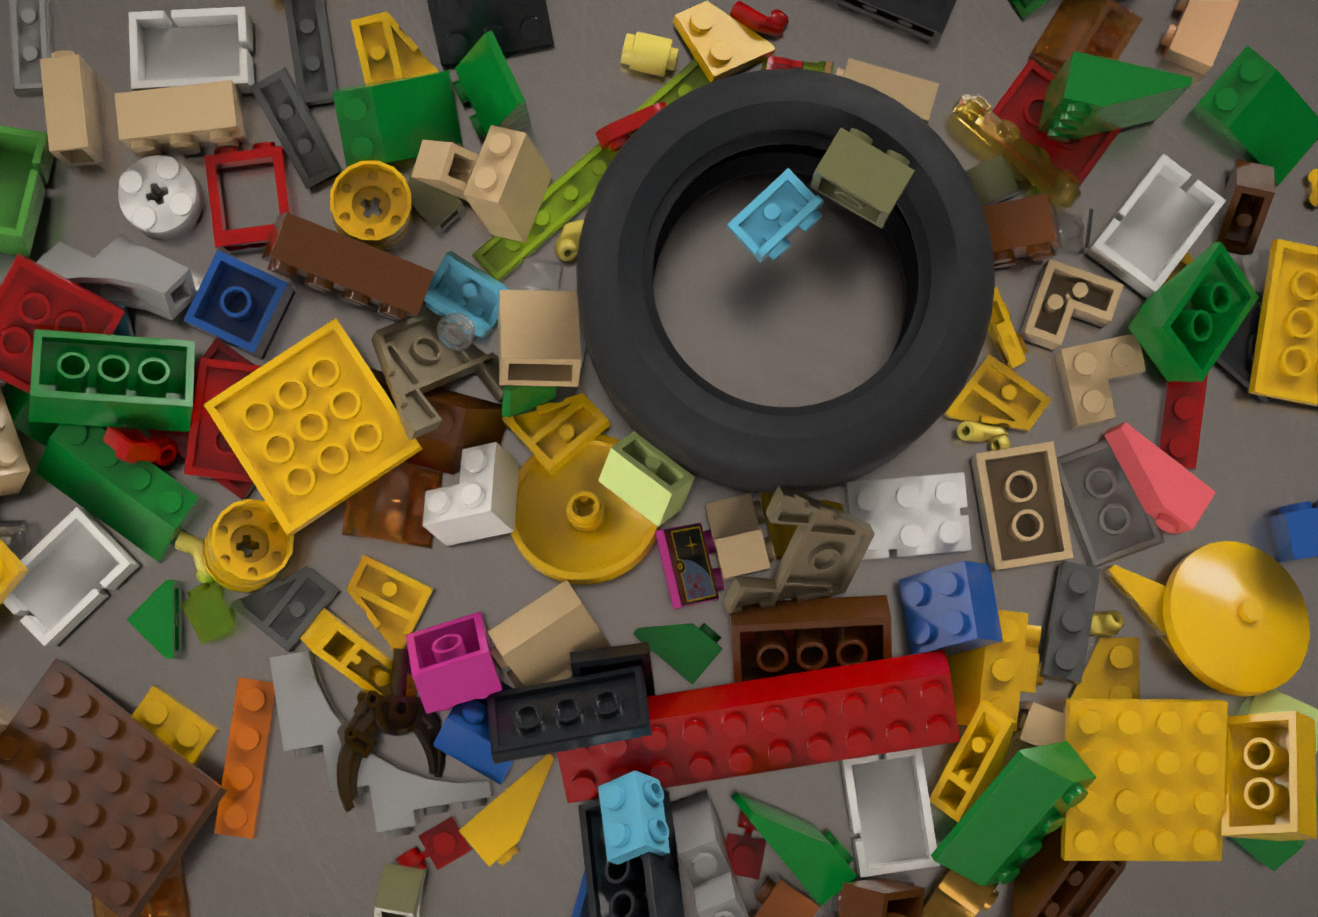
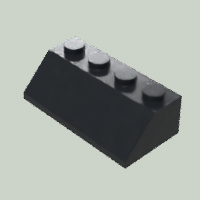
(636, 887)

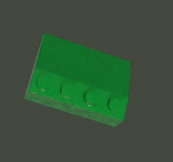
(1105, 95)

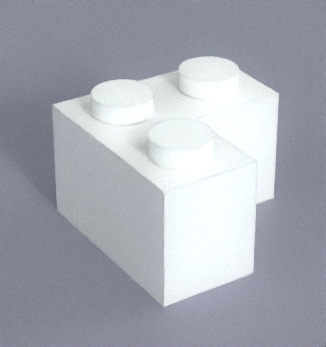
(480, 503)

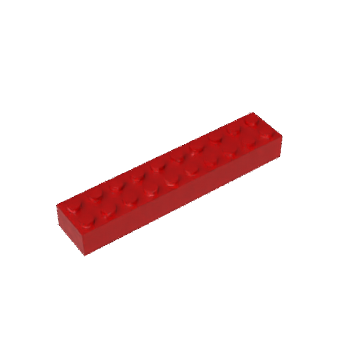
(778, 724)

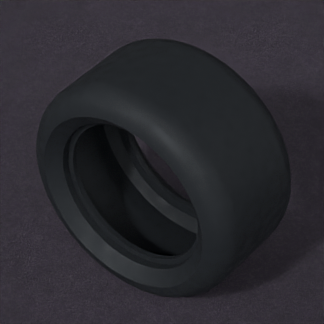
(755, 127)

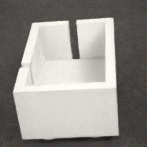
(202, 49)
(1155, 227)
(912, 515)
(68, 577)
(890, 812)

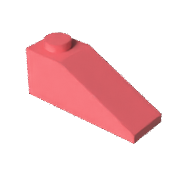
(1160, 483)

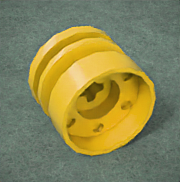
(362, 187)
(257, 527)

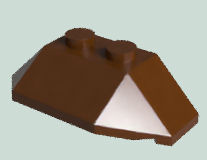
(464, 425)
(1062, 887)

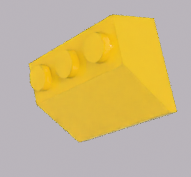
(991, 671)
(1270, 777)

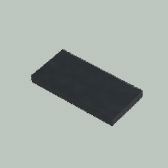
(568, 714)

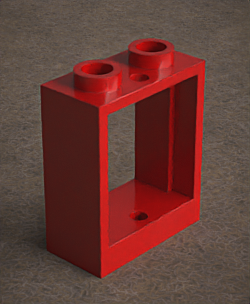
(225, 157)

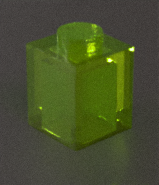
(210, 613)

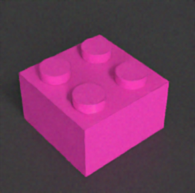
(453, 663)

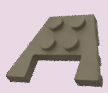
(419, 362)
(817, 560)

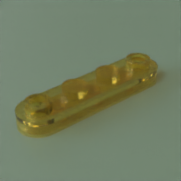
(1006, 140)

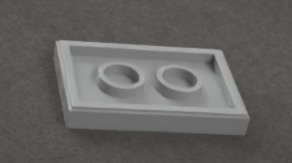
(1104, 506)

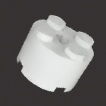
(140, 189)

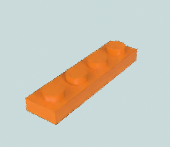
(246, 758)

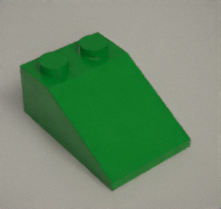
(490, 88)
(1259, 114)
(393, 117)
(1194, 315)
(812, 857)

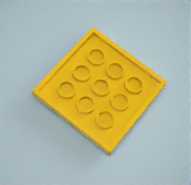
(1288, 326)
(312, 427)
(1154, 783)

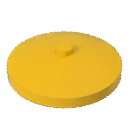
(575, 524)
(1236, 618)

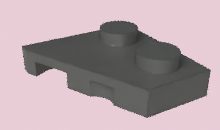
(287, 606)

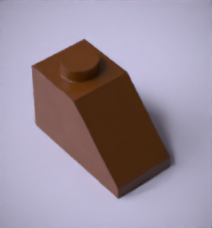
(1246, 206)

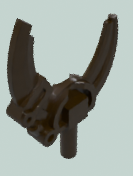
(393, 716)

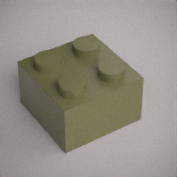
(862, 176)

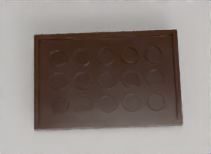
(99, 790)

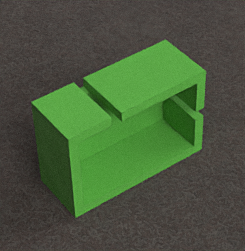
(23, 171)

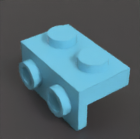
(775, 216)
(465, 290)
(633, 817)

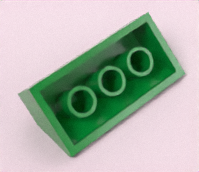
(112, 380)
(132, 499)
(1016, 814)

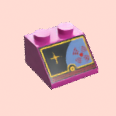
(688, 565)

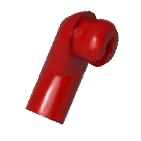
(757, 21)

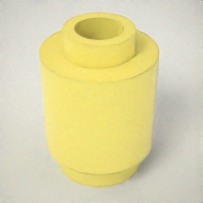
(649, 53)

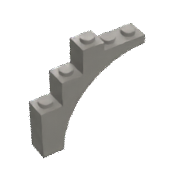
(123, 275)
(396, 793)
(706, 857)

